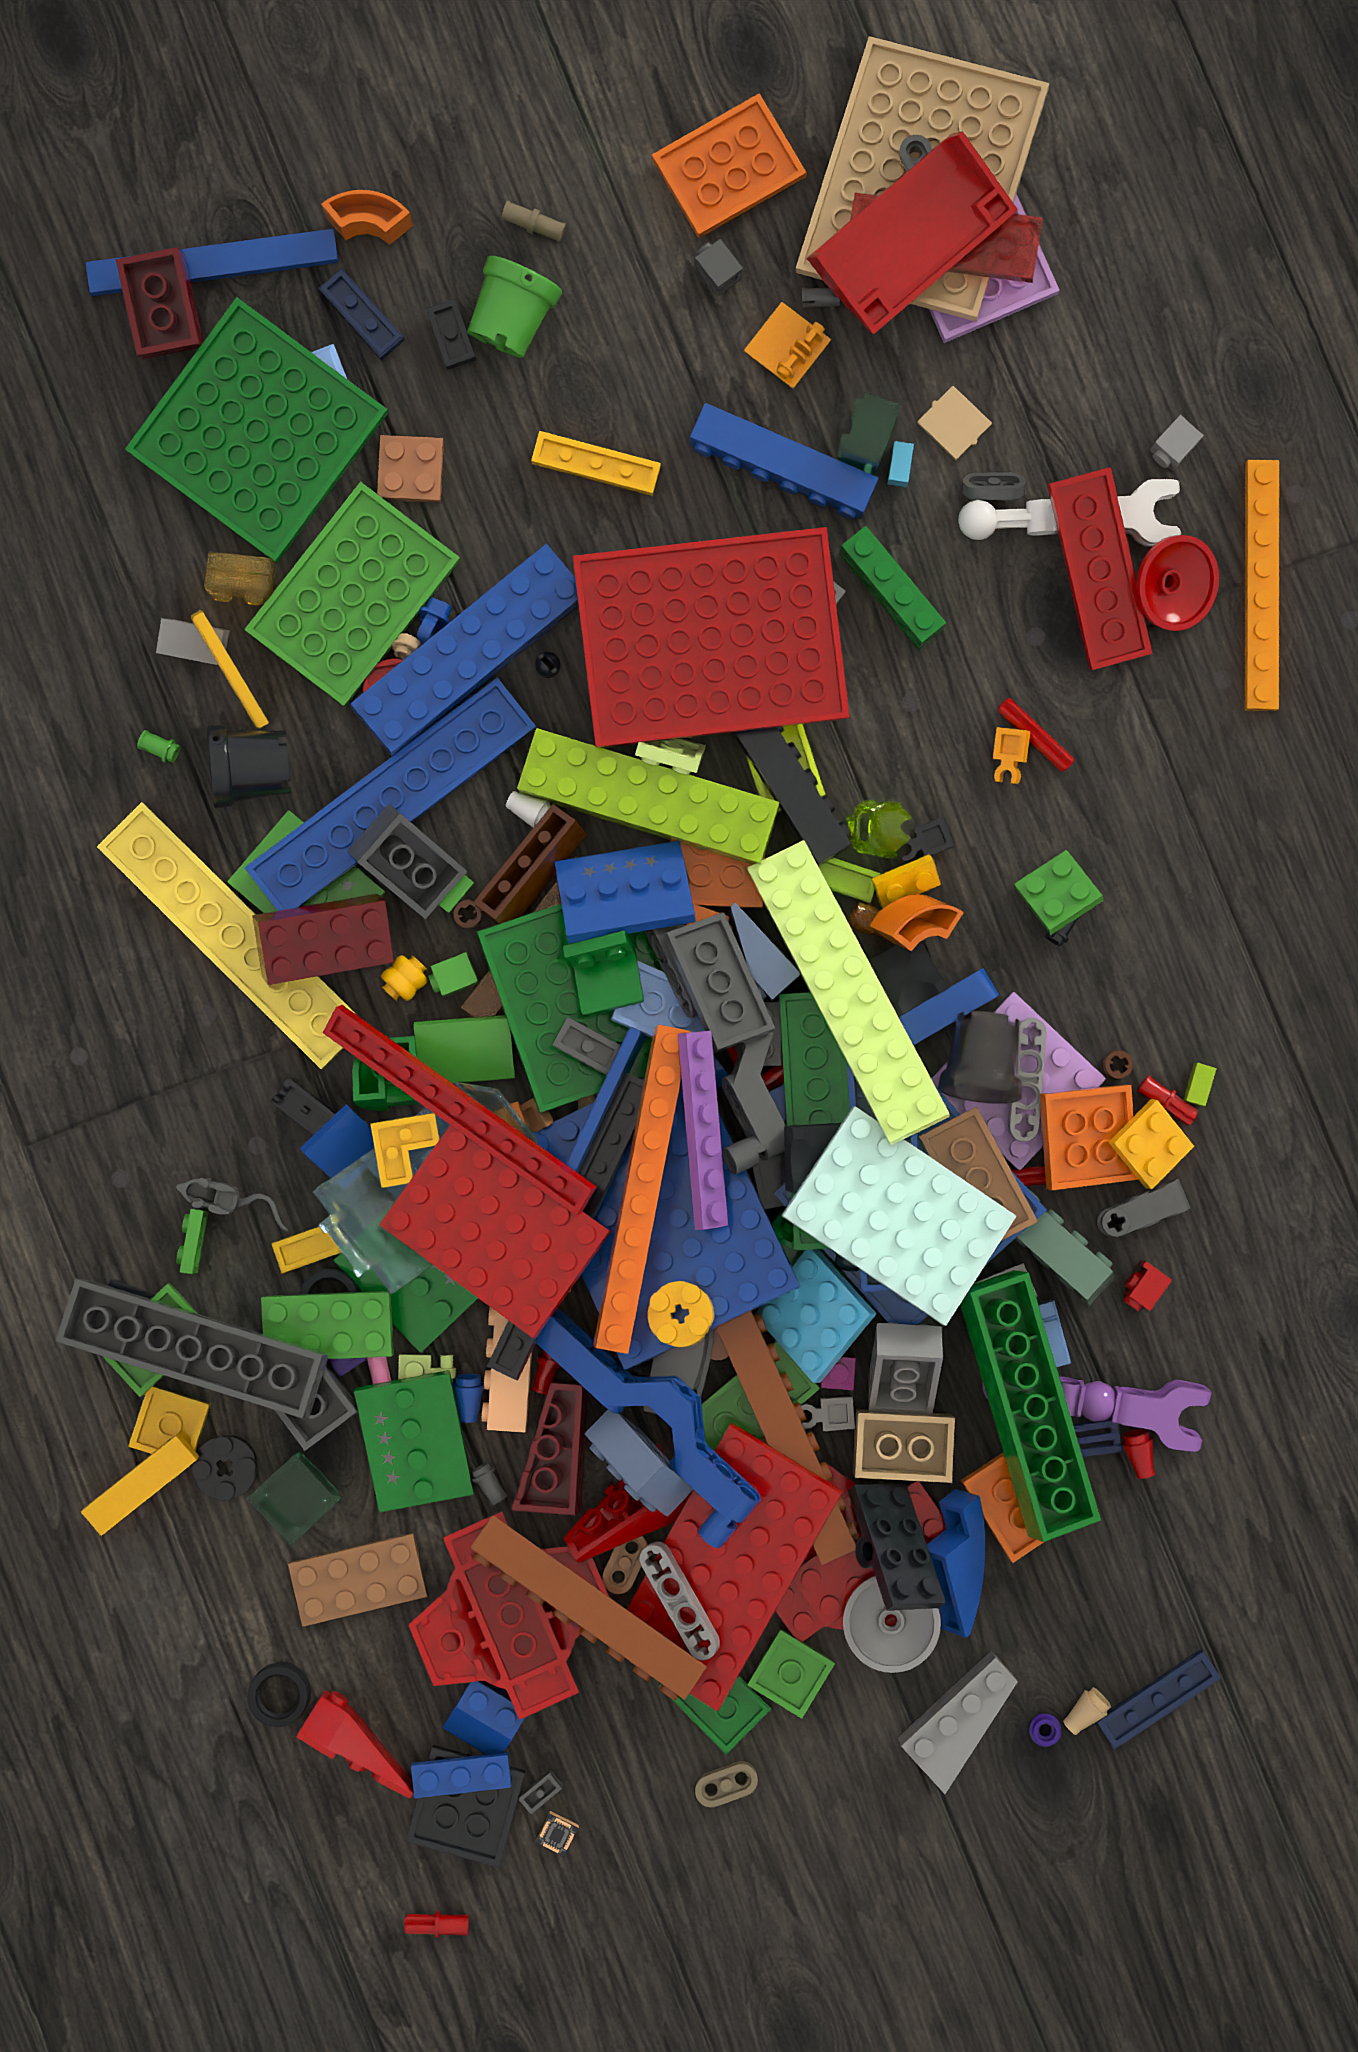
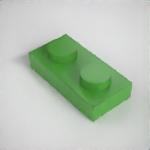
(194, 1227)

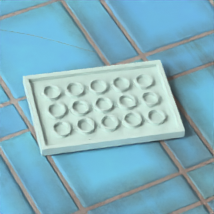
(899, 1216)

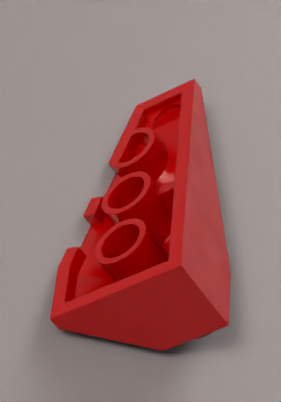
(339, 1730)

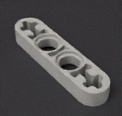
(1033, 1080)
(674, 1603)

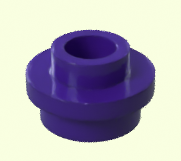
(1045, 1739)

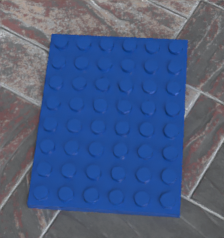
(733, 1264)

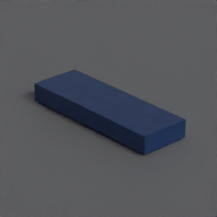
(361, 314)

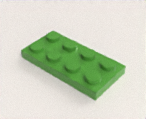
(332, 1322)
(731, 1404)

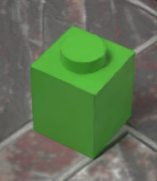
(453, 975)

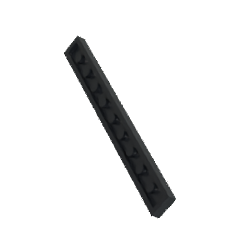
(600, 1169)

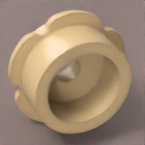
(405, 645)

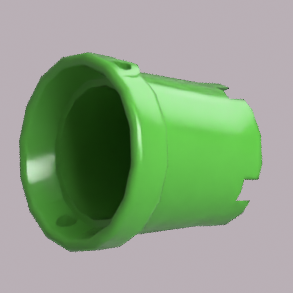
(511, 306)

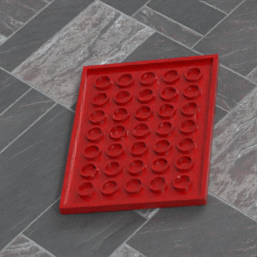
(711, 637)

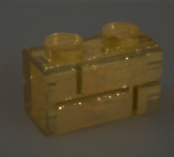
(239, 577)

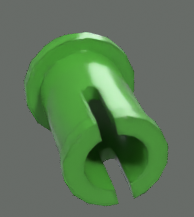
(158, 746)

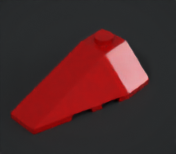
(615, 1522)

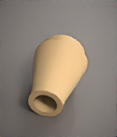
(1088, 1710)

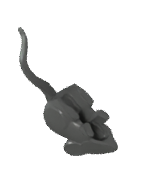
(221, 1197)

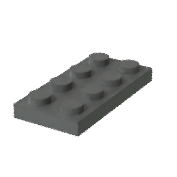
(719, 982)

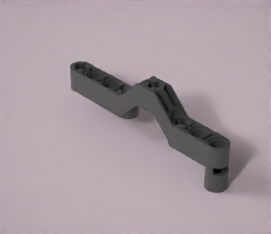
(743, 1087)

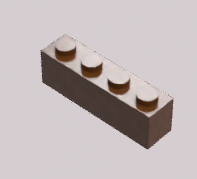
(530, 866)

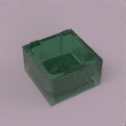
(870, 432)
(295, 1497)

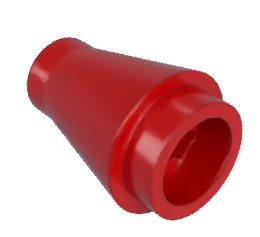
(1139, 1449)

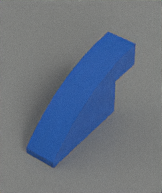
(960, 1560)

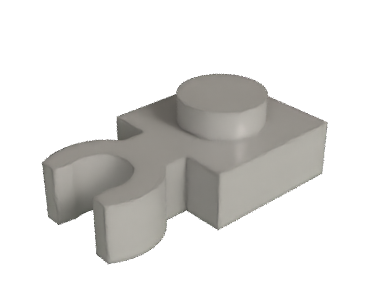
(834, 1413)

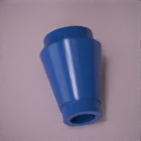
(468, 1396)

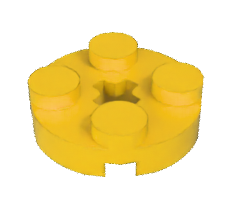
(696, 1324)

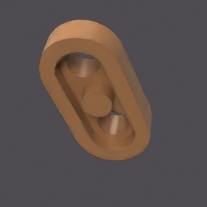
(626, 1562)

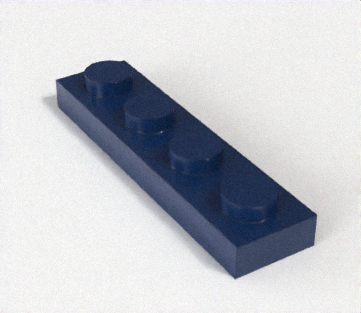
(1158, 1698)

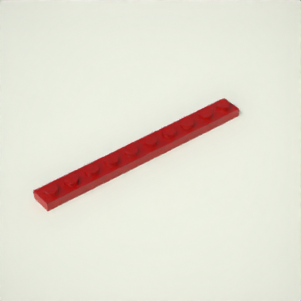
(459, 1110)

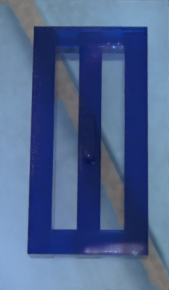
(1114, 1435)

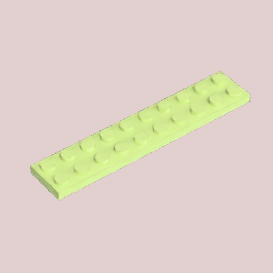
(848, 993)

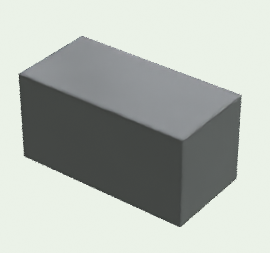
(540, 1791)

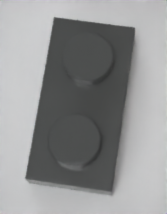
(586, 1046)

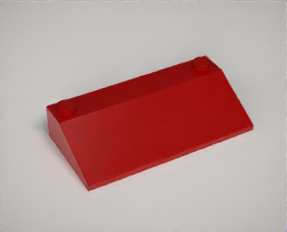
(913, 232)

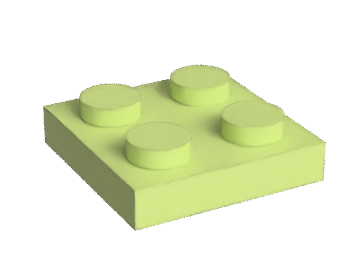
(679, 753)

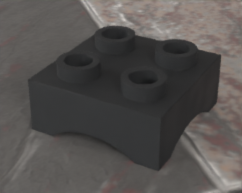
(907, 977)
(802, 1150)

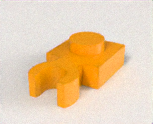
(1010, 748)

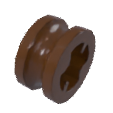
(465, 904)
(1118, 1055)

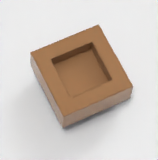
(535, 1120)

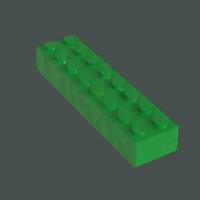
(1029, 1406)

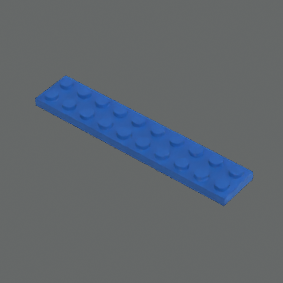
(409, 781)

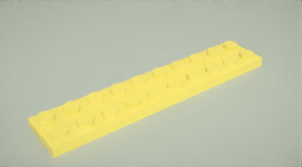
(219, 927)

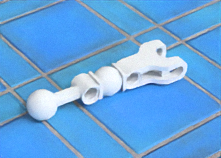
(980, 519)

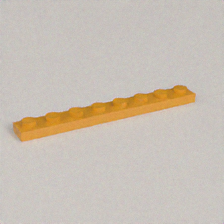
(1262, 585)

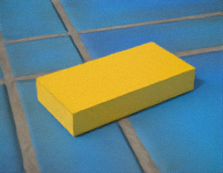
(304, 1249)

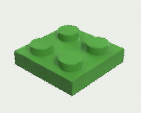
(1058, 892)
(790, 1673)

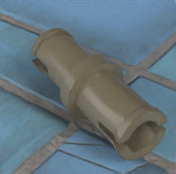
(533, 221)

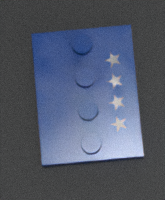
(624, 891)

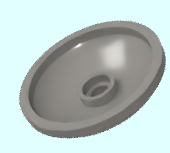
(885, 1646)

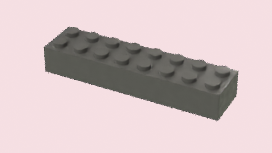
(192, 1348)

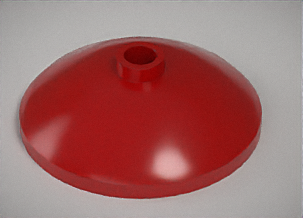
(1189, 587)

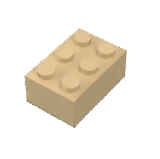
(903, 1446)

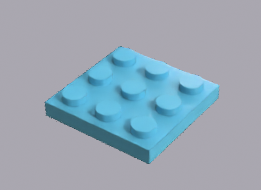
(818, 1318)

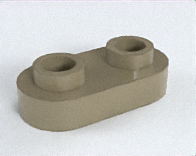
(727, 1786)

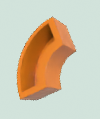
(367, 213)
(915, 919)

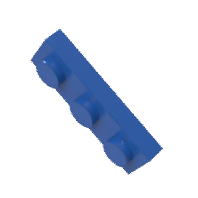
(461, 1775)

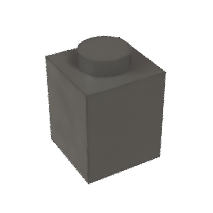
(718, 267)

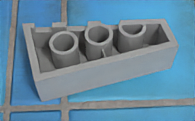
(956, 1722)

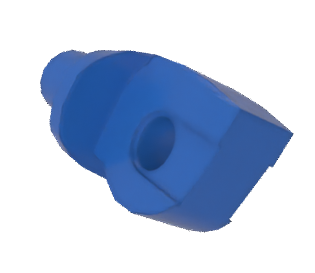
(433, 617)

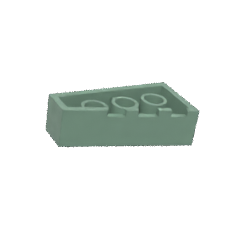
(1067, 1256)

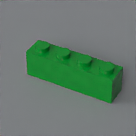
(892, 587)

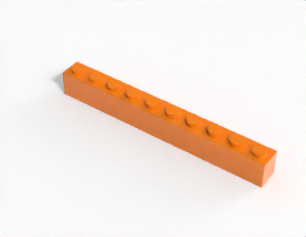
(640, 1192)

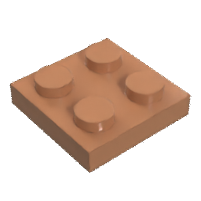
(410, 468)

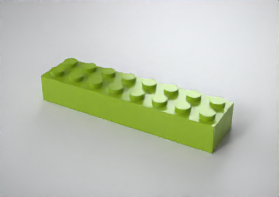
(648, 797)

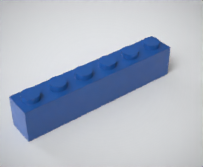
(782, 461)

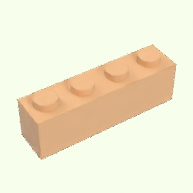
(507, 1397)

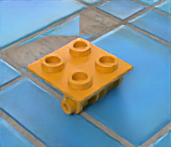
(787, 344)

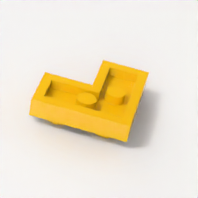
(395, 1138)

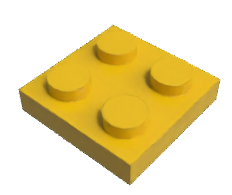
(1151, 1144)
(165, 1415)

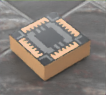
(557, 1833)

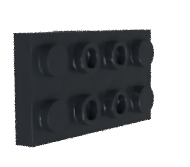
(895, 1547)

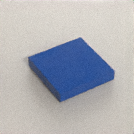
(339, 1142)

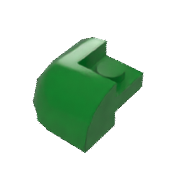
(374, 1091)

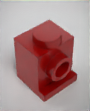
(1145, 1287)

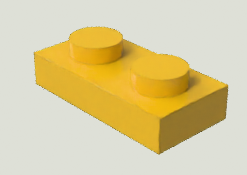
(906, 880)

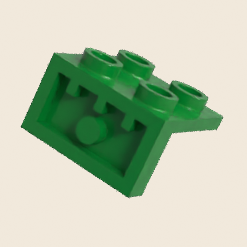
(605, 972)

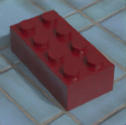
(323, 939)

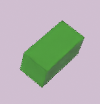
(457, 894)

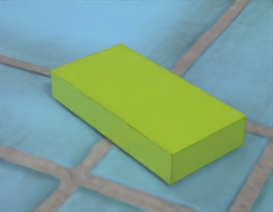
(849, 879)

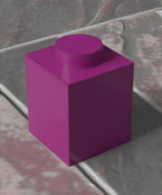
(841, 1375)

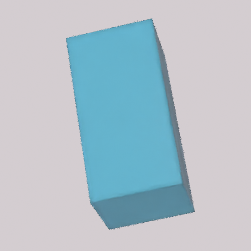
(900, 464)

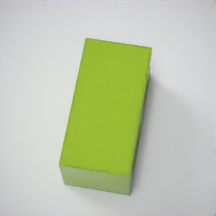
(1199, 1084)

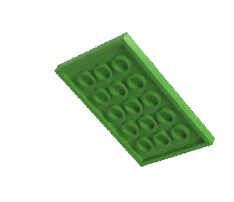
(352, 594)

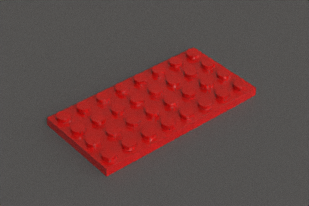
(752, 1569)

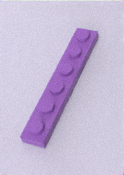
(703, 1130)

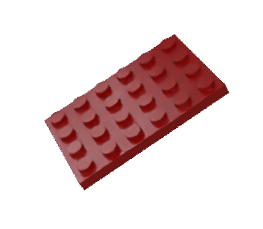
(494, 1231)

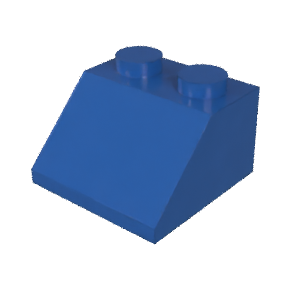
(484, 1718)

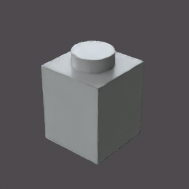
(1175, 443)

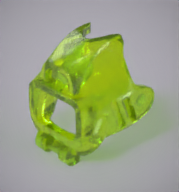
(884, 828)

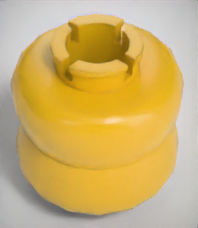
(404, 978)

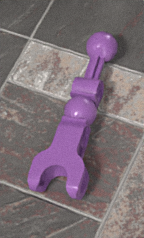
(1139, 1407)

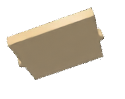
(954, 423)

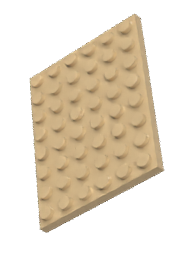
(932, 96)

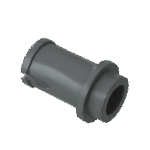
(819, 298)
(489, 1483)

